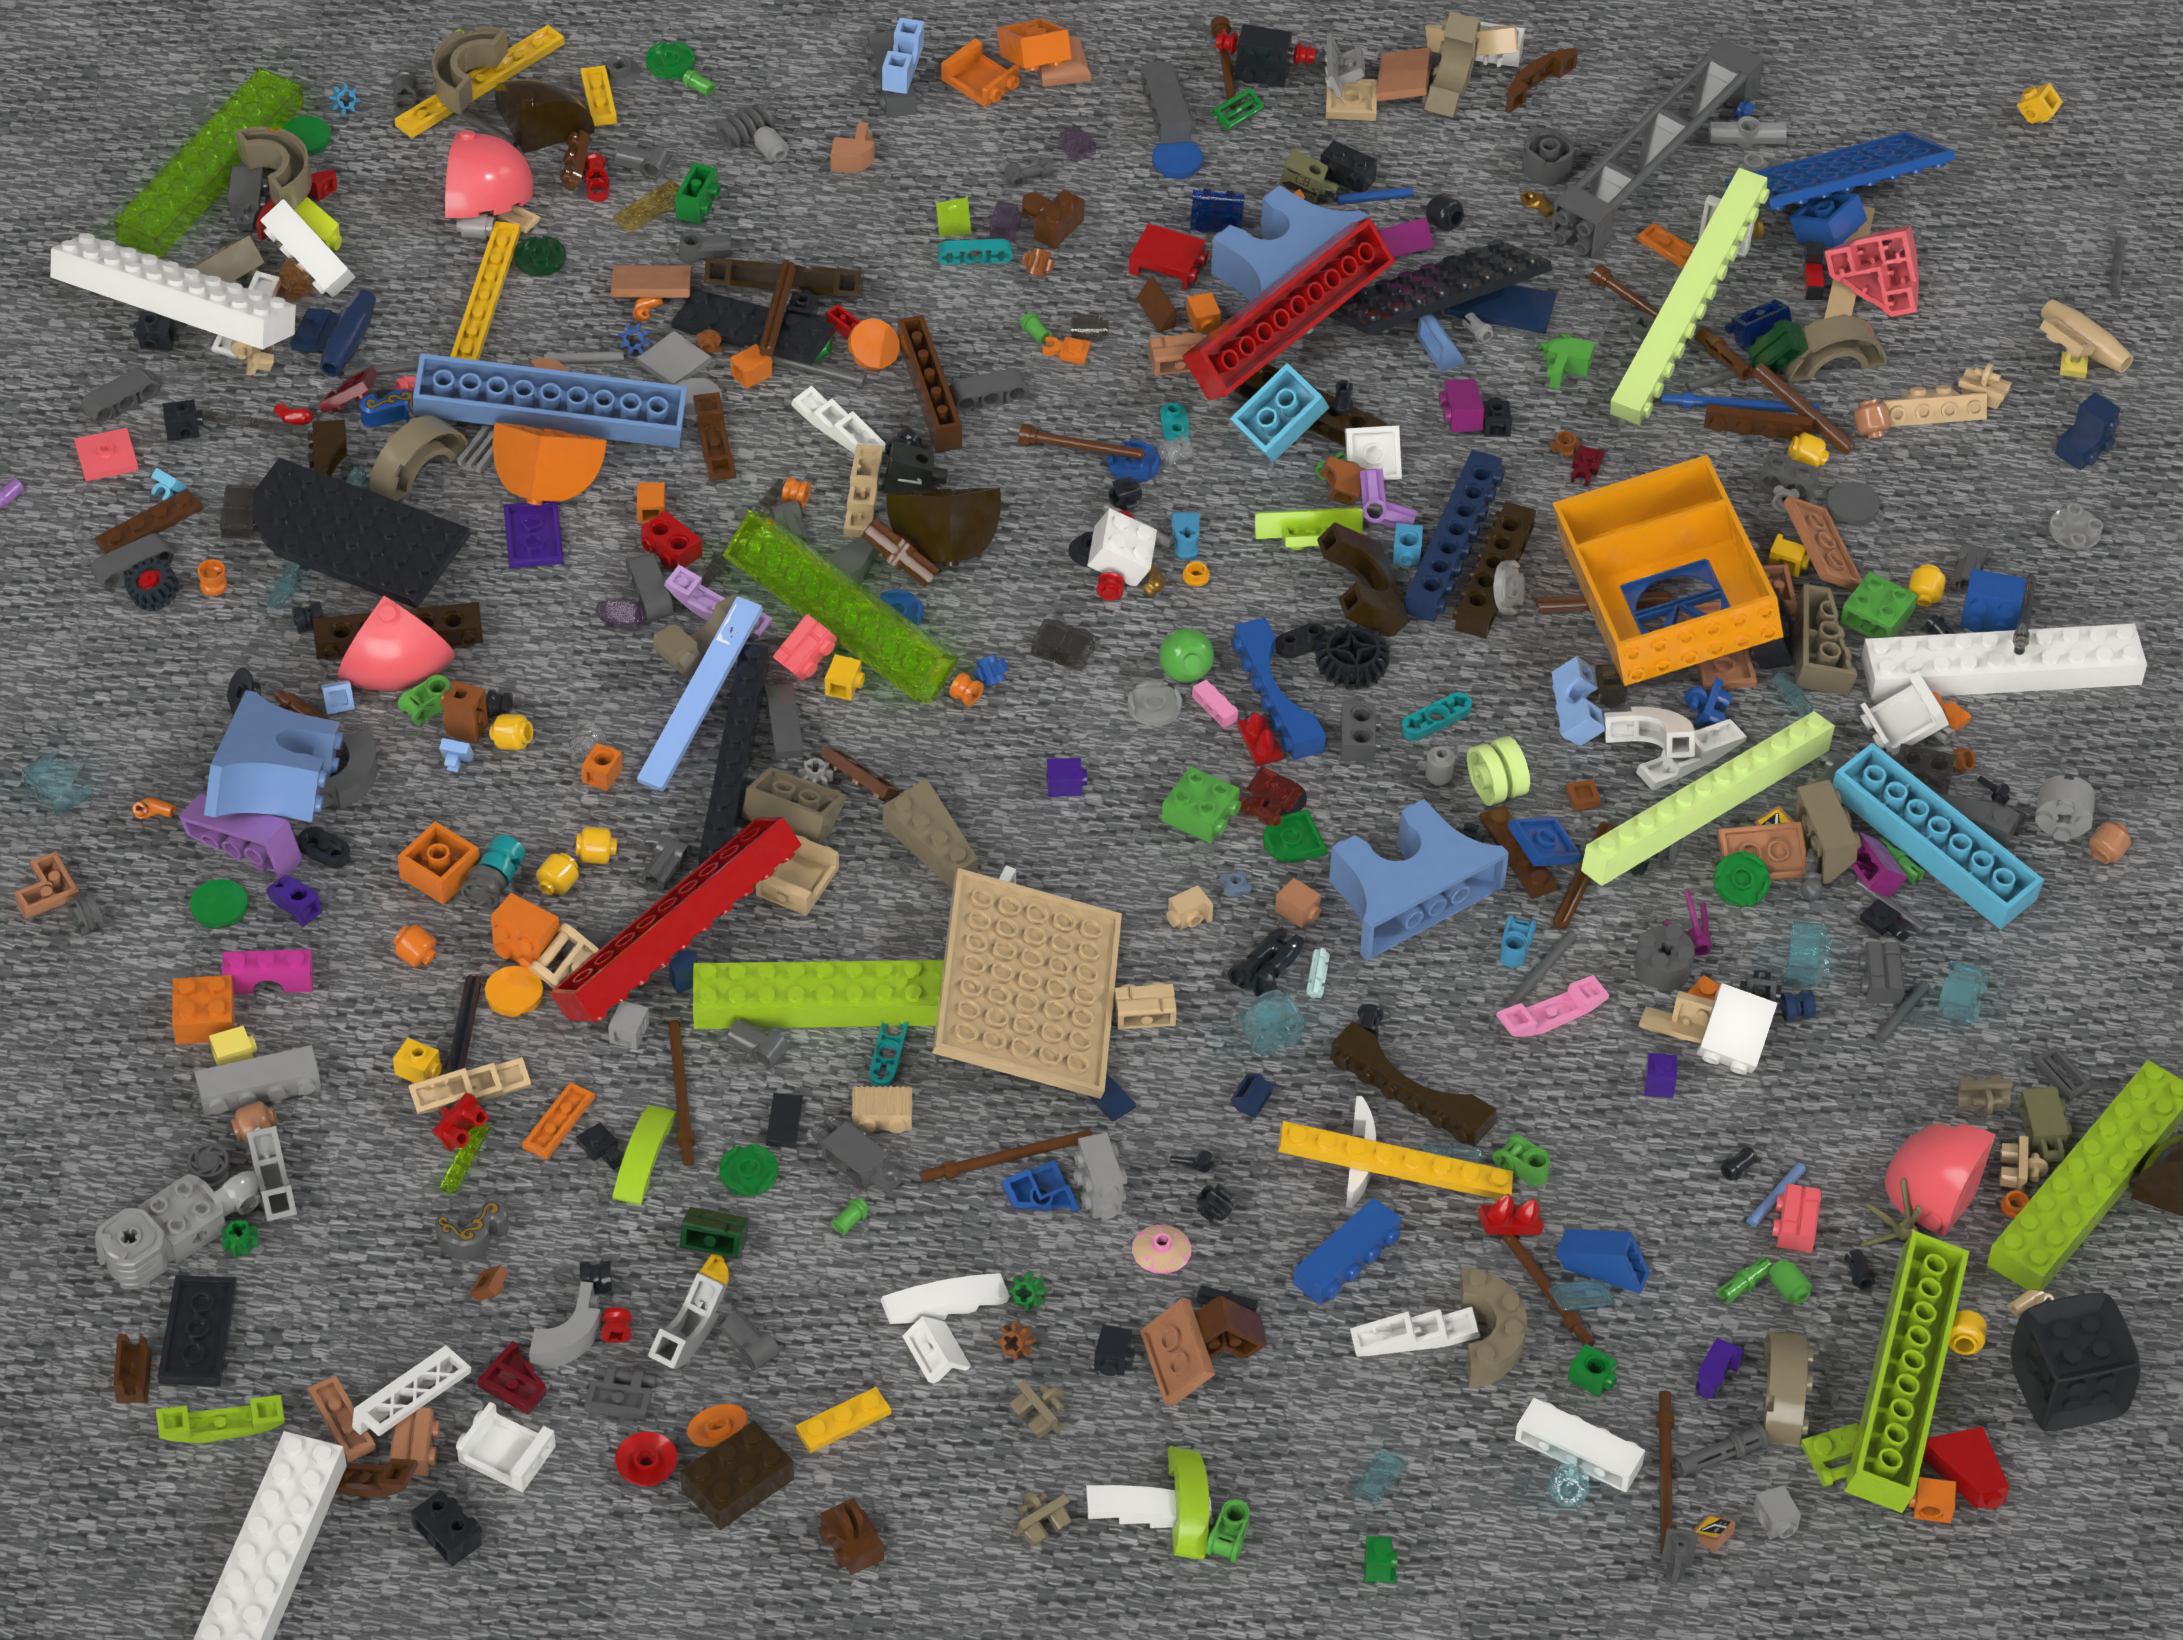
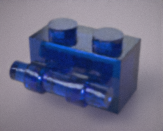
(1216, 210)
(1757, 322)

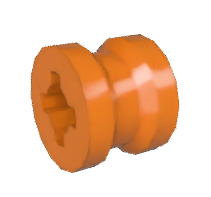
(797, 491)
(966, 689)

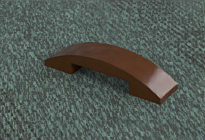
(1555, 63)
(713, 436)
(377, 1480)

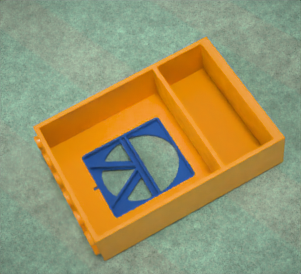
(1657, 530)

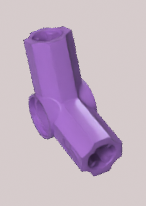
(1374, 492)

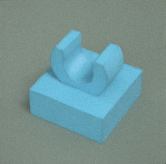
(166, 483)

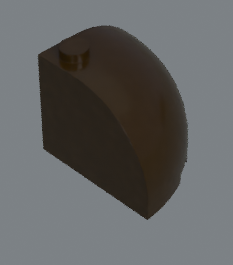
(540, 113)
(946, 522)
(2161, 1177)

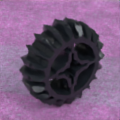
(1352, 656)

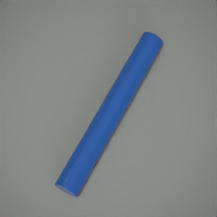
(1374, 195)

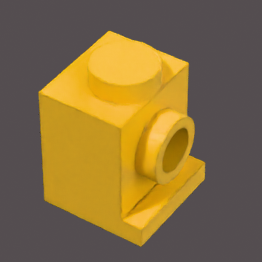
(1789, 553)

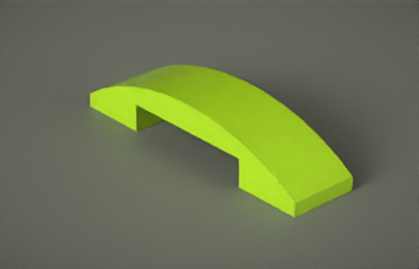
(642, 1154)
(220, 1424)
(1192, 1502)

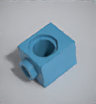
(1407, 544)

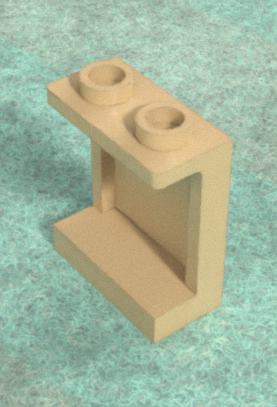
(802, 879)

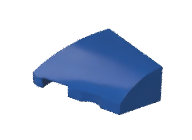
(1028, 1189)

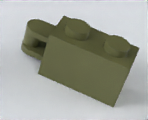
(2045, 1122)

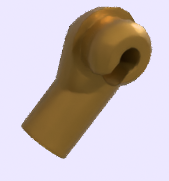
(1538, 202)
(1156, 581)

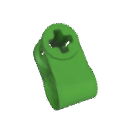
(425, 699)
(1524, 1159)
(1229, 1535)

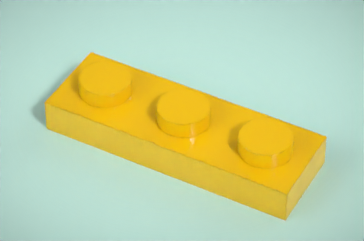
(598, 95)
(843, 1419)

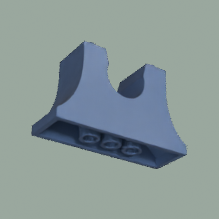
(1291, 233)
(272, 762)
(1404, 897)

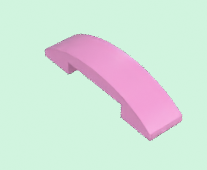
(1544, 1016)

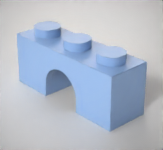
(902, 61)
(1577, 716)

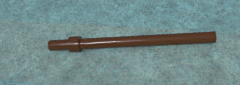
(685, 1135)
(951, 1169)
(1572, 1320)
(1665, 1423)

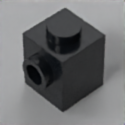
(1114, 1351)

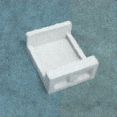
(1905, 716)
(1736, 1029)
(504, 1448)

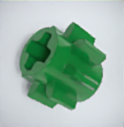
(239, 1238)
(1033, 1285)

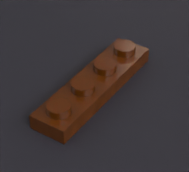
(1756, 422)
(150, 521)
(1535, 880)

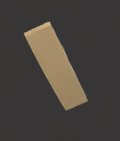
(863, 489)
(481, 1082)

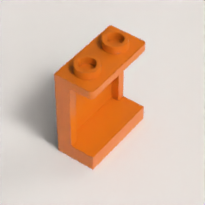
(978, 75)

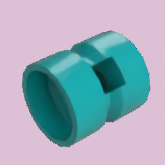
(503, 855)

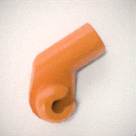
(643, 306)
(153, 806)

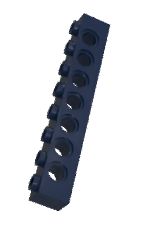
(1453, 536)

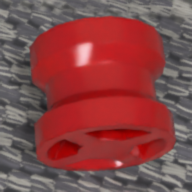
(616, 1325)

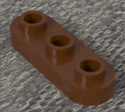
(574, 159)

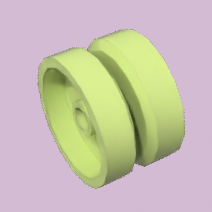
(1498, 770)

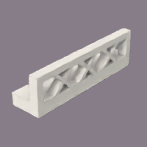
(408, 1387)

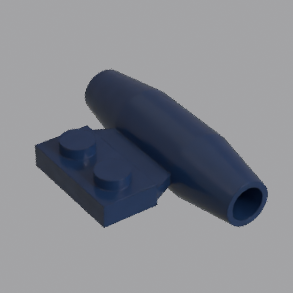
(335, 333)

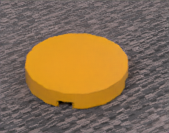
(513, 991)

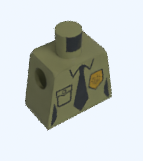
(1308, 176)

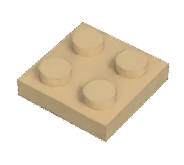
(1356, 103)

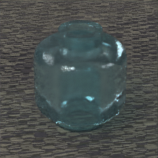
(1566, 1495)

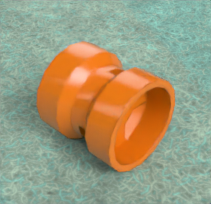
(212, 577)

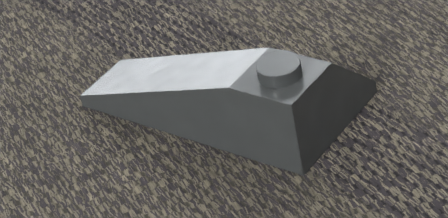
(1992, 817)

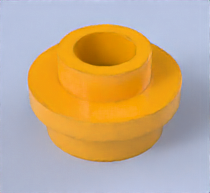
(1196, 574)

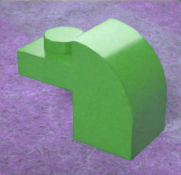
(1568, 356)

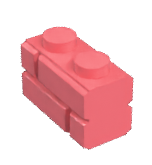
(805, 648)
(1798, 1218)

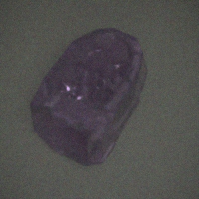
(1077, 144)
(621, 614)

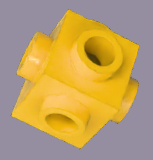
(2039, 103)

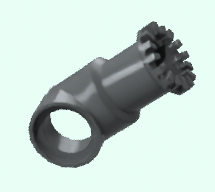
(404, 92)

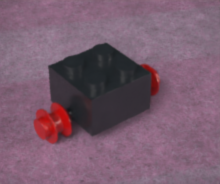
(1264, 54)

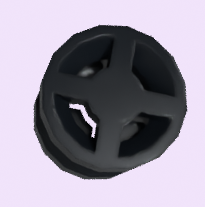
(498, 703)

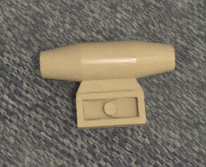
(2083, 336)

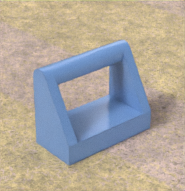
(1438, 344)

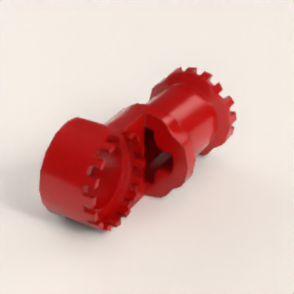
(596, 177)

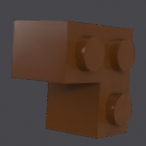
(1230, 1328)

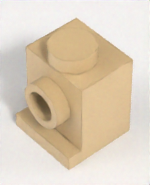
(1189, 908)

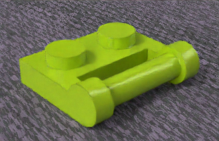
(1830, 1448)

